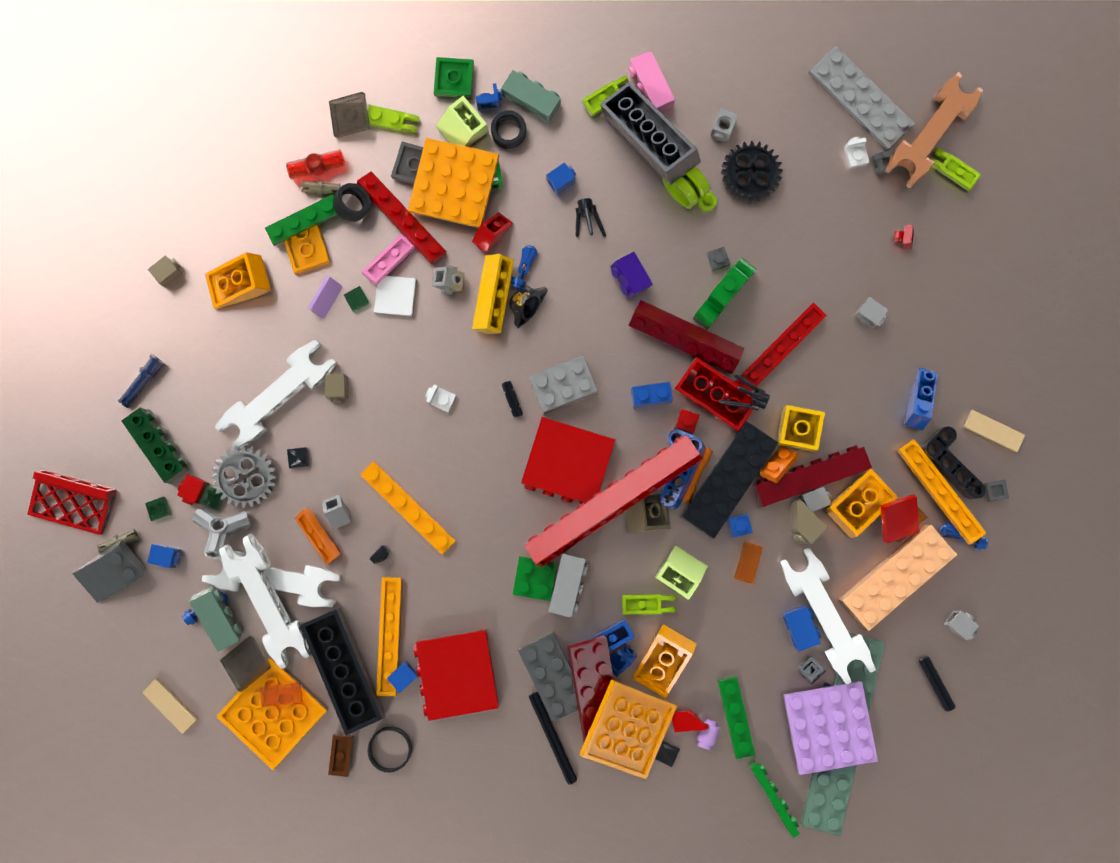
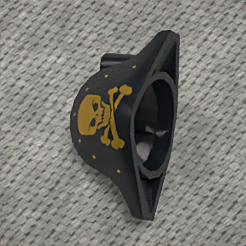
(526, 303)

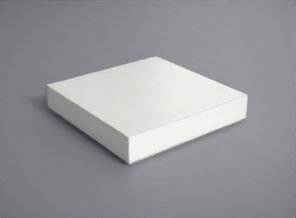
(395, 296)

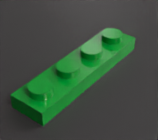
(301, 220)
(736, 717)
(779, 805)

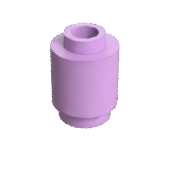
(708, 738)

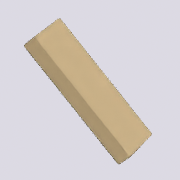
(994, 431)
(170, 706)

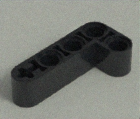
(955, 464)

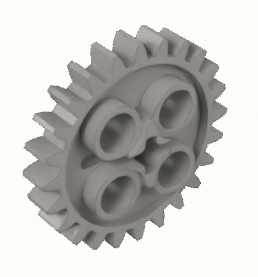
(234, 462)

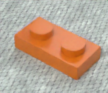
(779, 464)

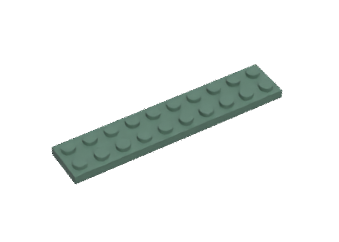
(831, 789)

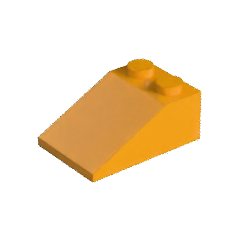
(237, 280)
(860, 503)
(664, 661)

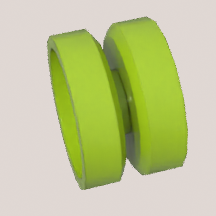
(689, 188)

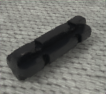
(512, 399)

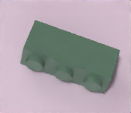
(531, 96)
(216, 618)

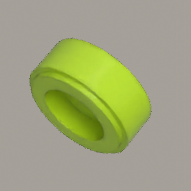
(708, 202)

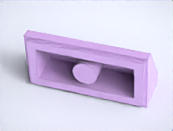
(325, 297)

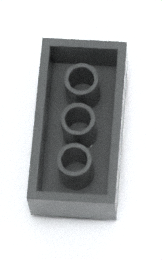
(550, 675)

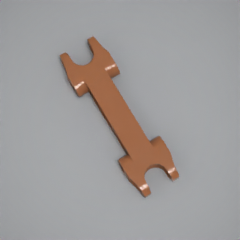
(915, 155)

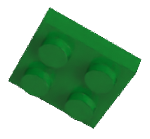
(453, 77)
(533, 580)

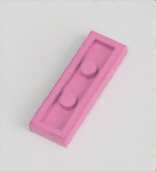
(388, 259)

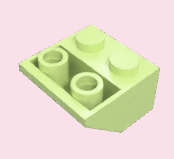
(462, 124)
(681, 572)

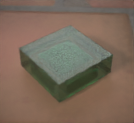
(356, 299)

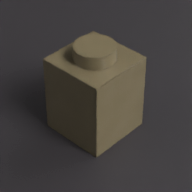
(165, 271)
(336, 387)

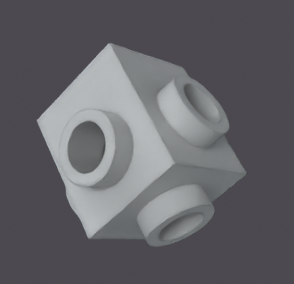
(448, 279)

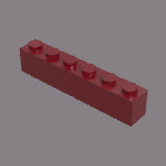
(686, 336)
(813, 476)

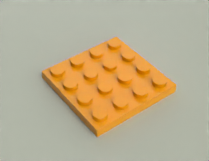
(453, 183)
(271, 729)
(628, 729)

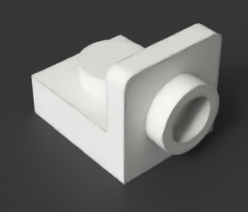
(856, 152)
(440, 398)

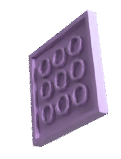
(830, 728)

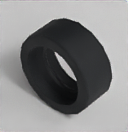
(508, 115)
(357, 191)

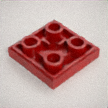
(900, 518)

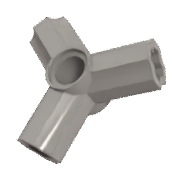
(212, 523)

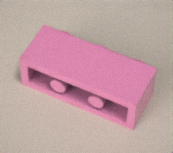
(651, 81)

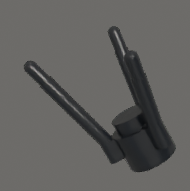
(587, 209)
(759, 397)

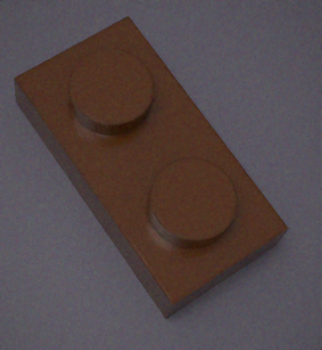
(340, 755)

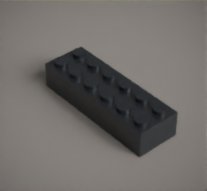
(650, 133)
(729, 480)
(342, 671)

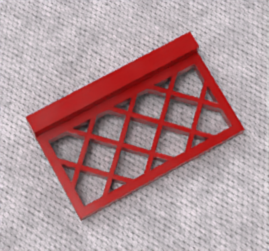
(70, 485)

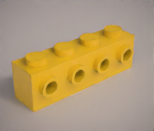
(493, 294)

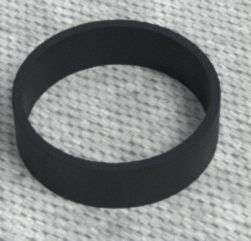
(371, 758)

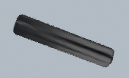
(937, 683)

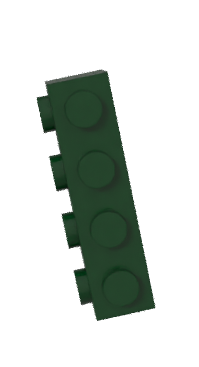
(155, 445)

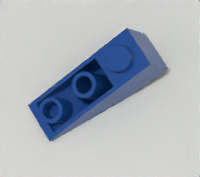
(921, 400)

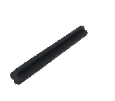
(552, 738)

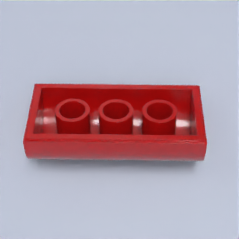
(708, 386)

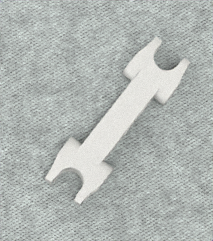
(251, 417)
(251, 572)
(306, 585)
(844, 647)

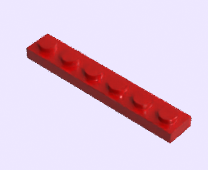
(401, 218)
(782, 346)

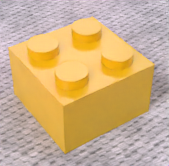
(800, 428)

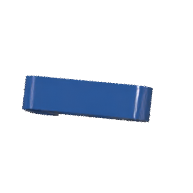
(687, 475)

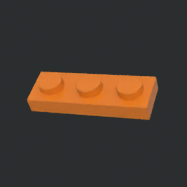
(317, 536)

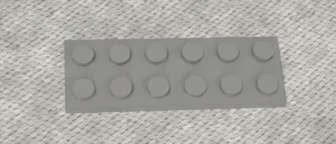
(861, 98)

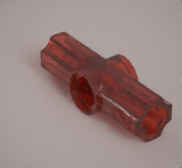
(303, 167)

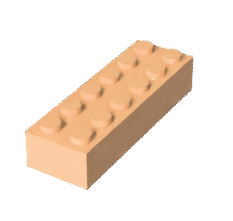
(897, 577)

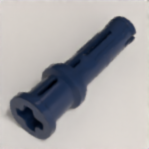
(146, 373)

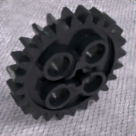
(750, 155)

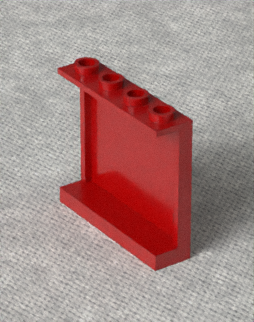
(567, 461)
(456, 675)

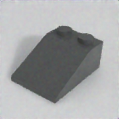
(110, 571)

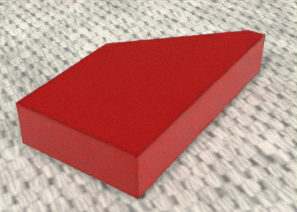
(687, 721)

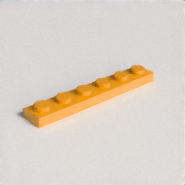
(941, 492)
(408, 508)
(389, 634)

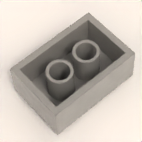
(563, 384)
(568, 586)

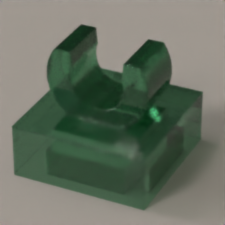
(211, 499)
(158, 508)

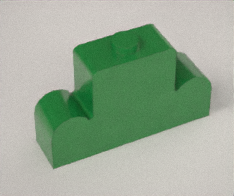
(724, 293)

